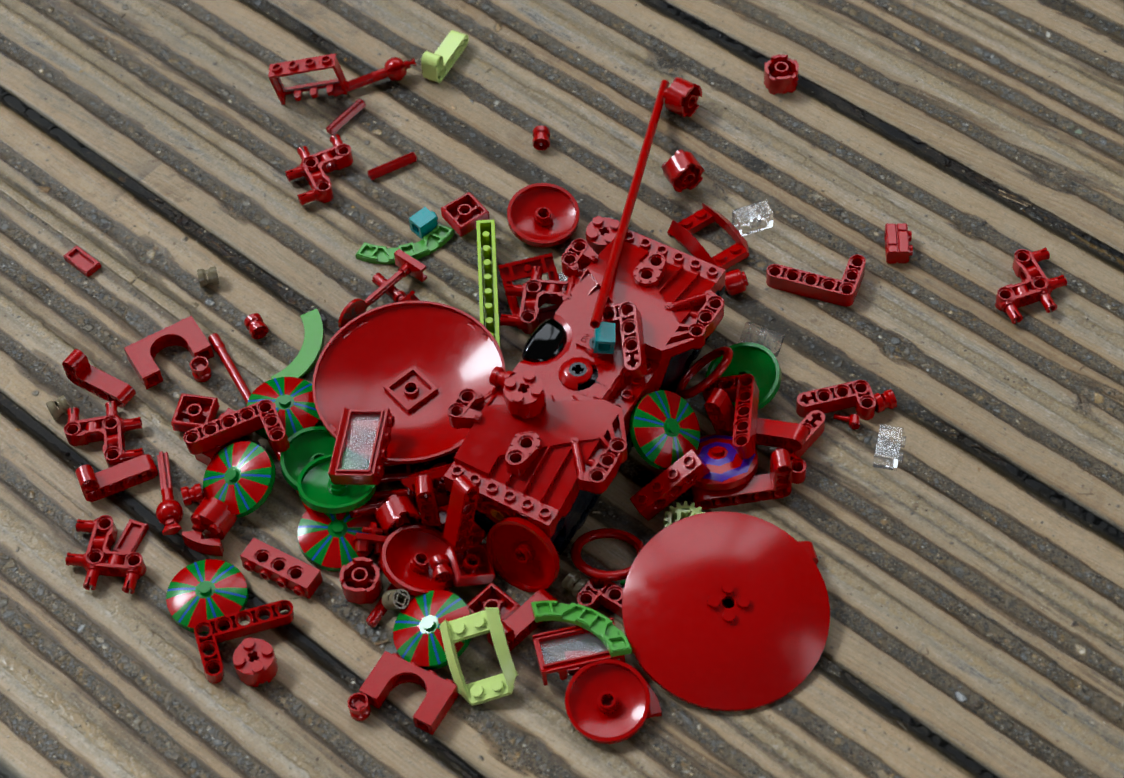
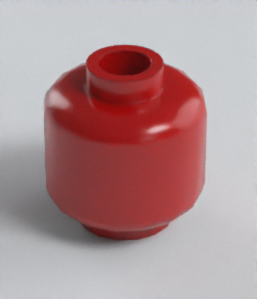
(735, 282)

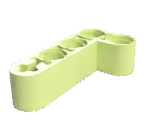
(437, 64)

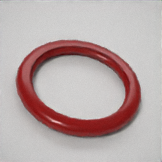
(724, 351)
(597, 534)

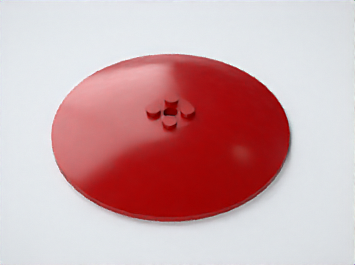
(403, 347)
(718, 653)

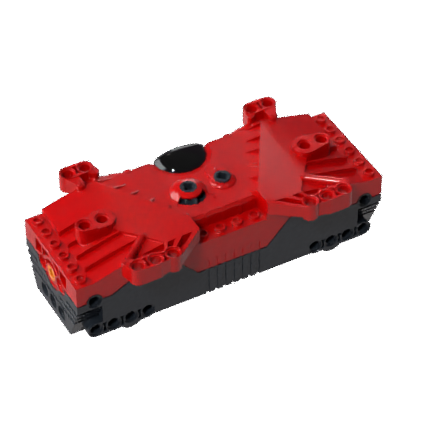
(568, 455)

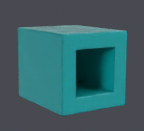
(423, 222)
(604, 338)

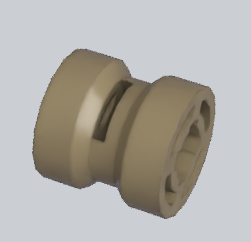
(212, 276)
(62, 404)
(574, 583)
(395, 599)

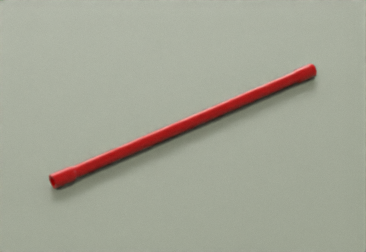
(219, 347)

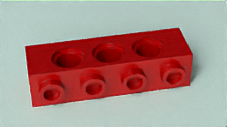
(670, 484)
(291, 567)

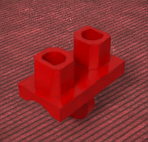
(362, 539)

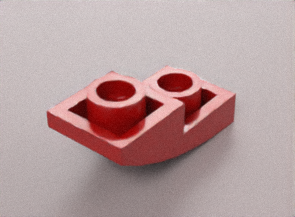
(196, 541)

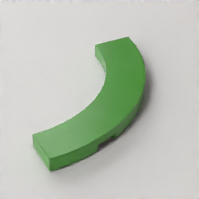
(430, 243)
(310, 349)
(586, 618)

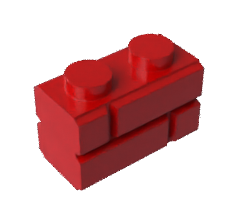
(897, 243)

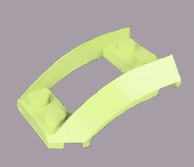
(469, 627)

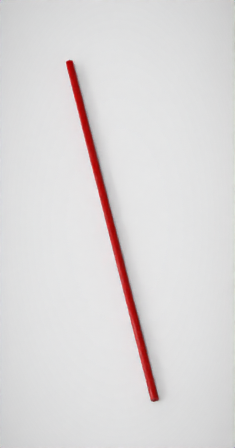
(628, 208)

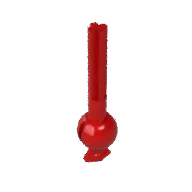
(394, 69)
(169, 511)

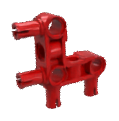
(317, 165)
(1033, 288)
(534, 295)
(104, 428)
(108, 562)

